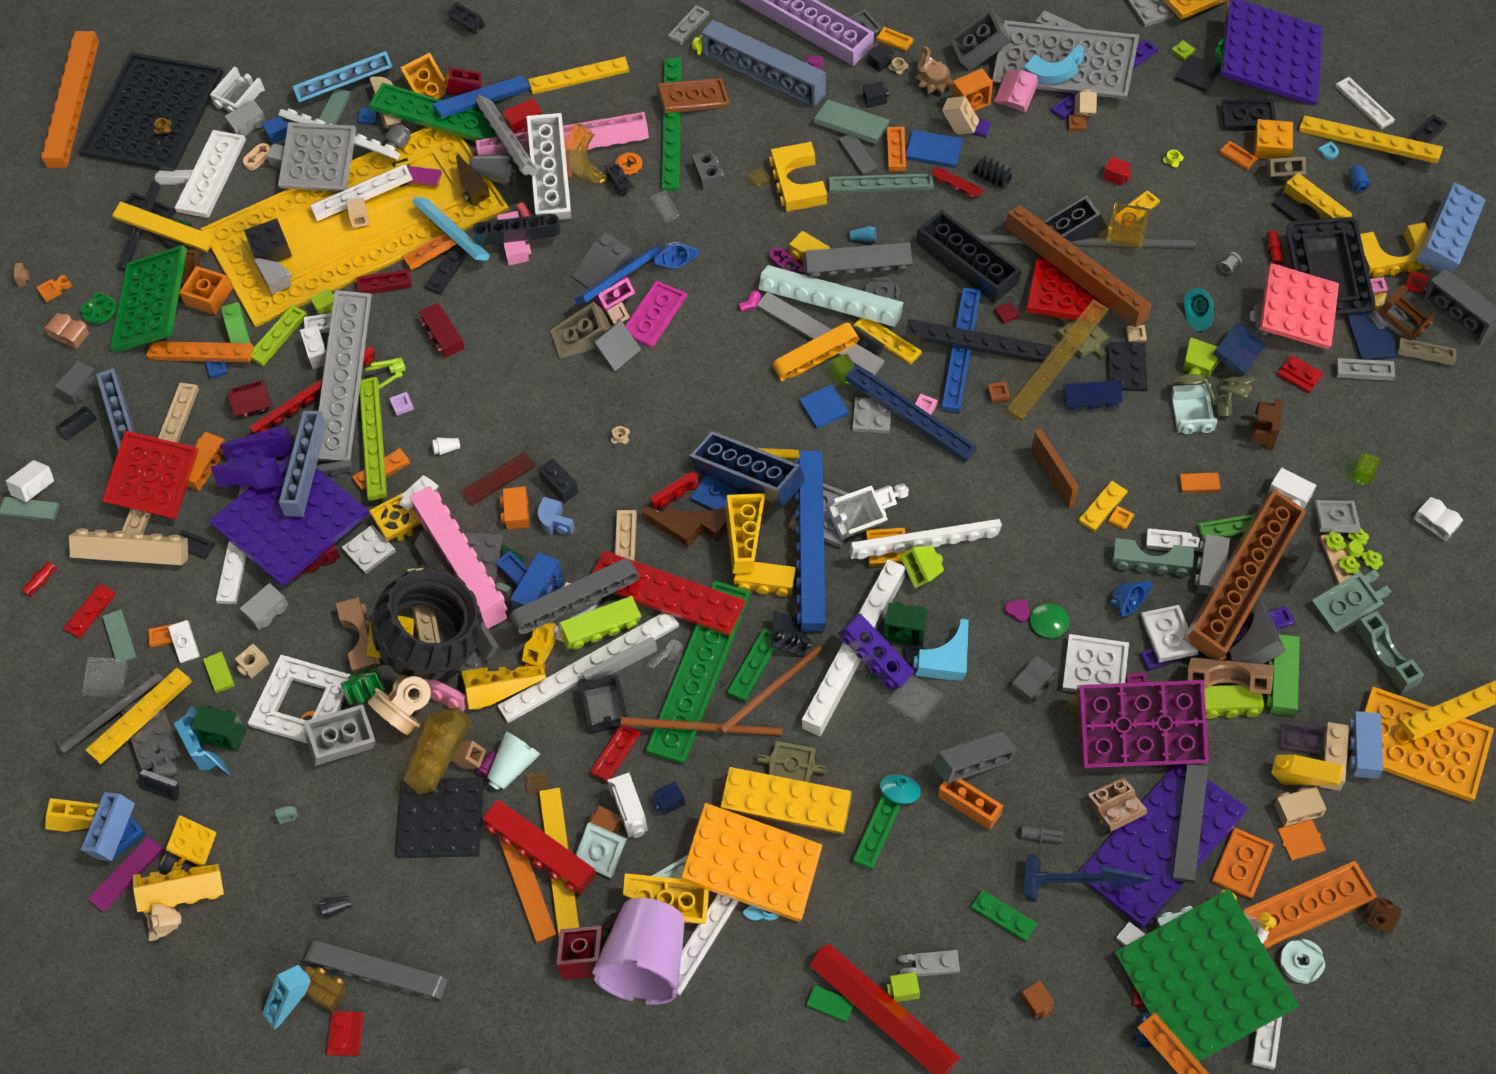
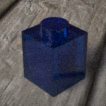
(668, 798)

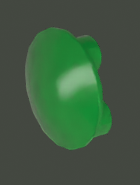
(98, 309)
(1049, 621)

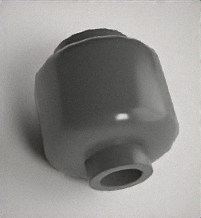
(398, 136)

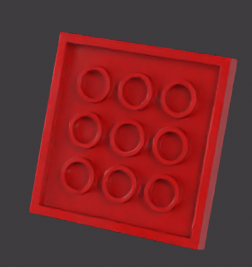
(1056, 293)
(150, 475)

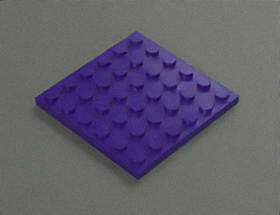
(1272, 51)
(288, 543)

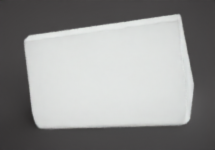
(173, 177)

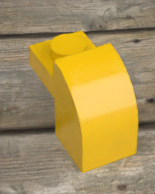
(540, 645)

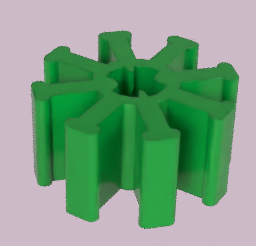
(362, 686)

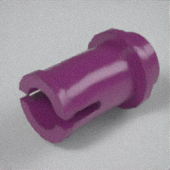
(486, 764)

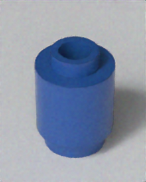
(1358, 178)

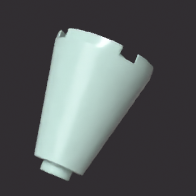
(510, 761)

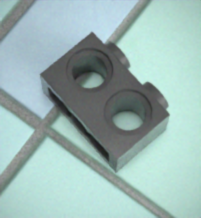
(707, 169)

